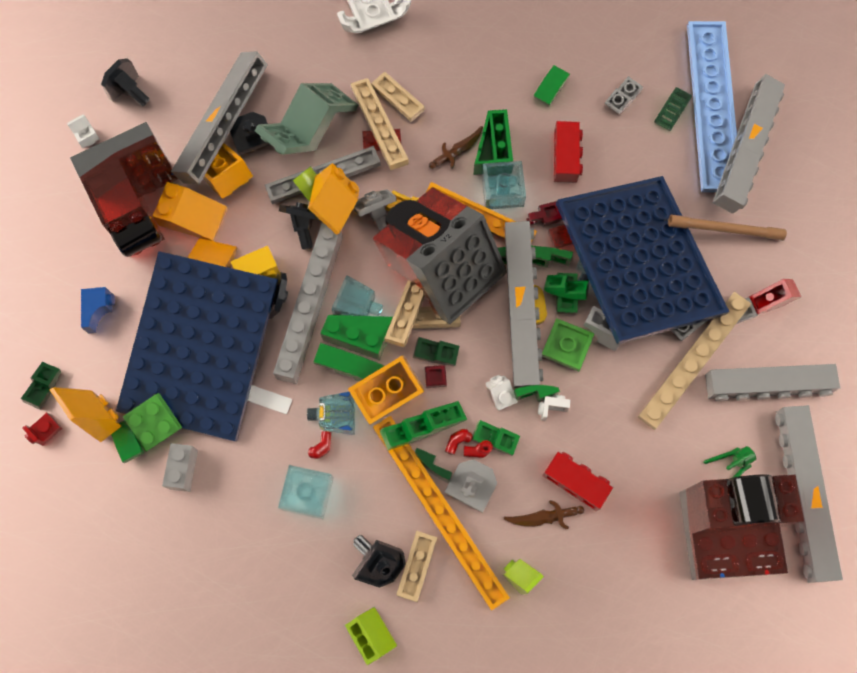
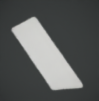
(269, 399)

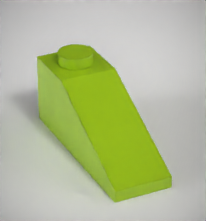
(522, 576)

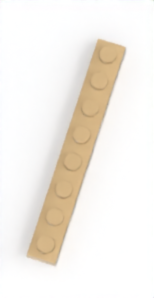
(693, 362)

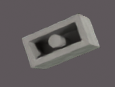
(180, 467)

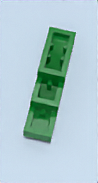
(545, 255)
(345, 362)
(423, 425)

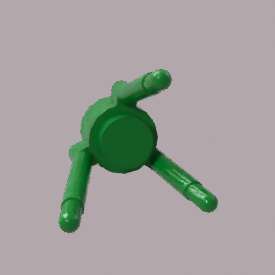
(741, 458)

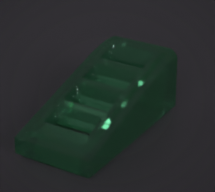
(678, 98)

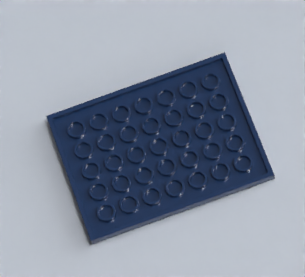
(638, 266)
(199, 343)

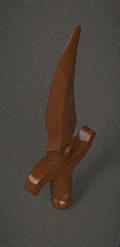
(448, 155)
(543, 516)

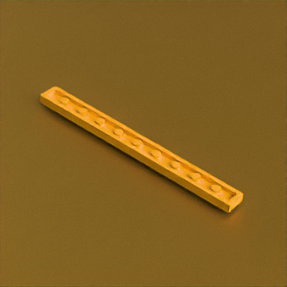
(446, 521)

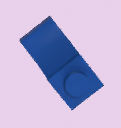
(94, 305)

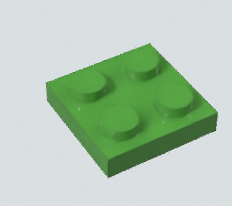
(567, 344)
(152, 422)

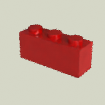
(567, 151)
(578, 481)

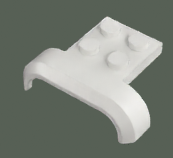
(372, 14)

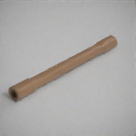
(687, 222)

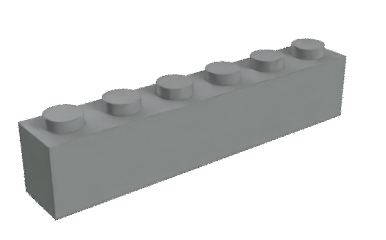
(772, 381)

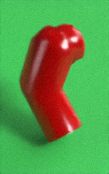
(458, 437)
(321, 448)
(479, 451)

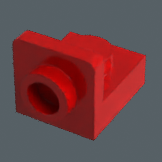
(42, 430)

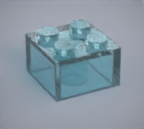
(503, 185)
(306, 492)

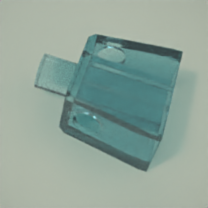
(355, 300)

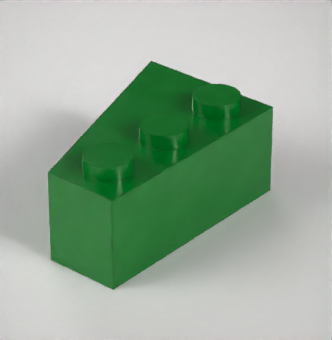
(495, 141)
(357, 333)

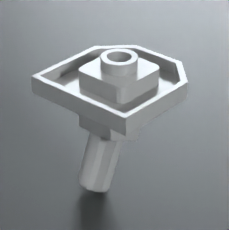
(374, 204)
(472, 484)

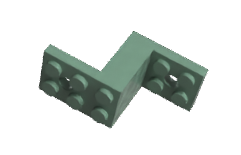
(306, 118)

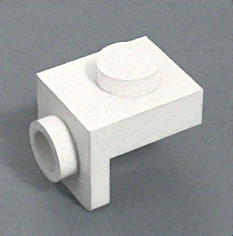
(83, 131)
(501, 391)
(556, 403)

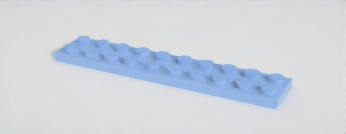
(711, 99)

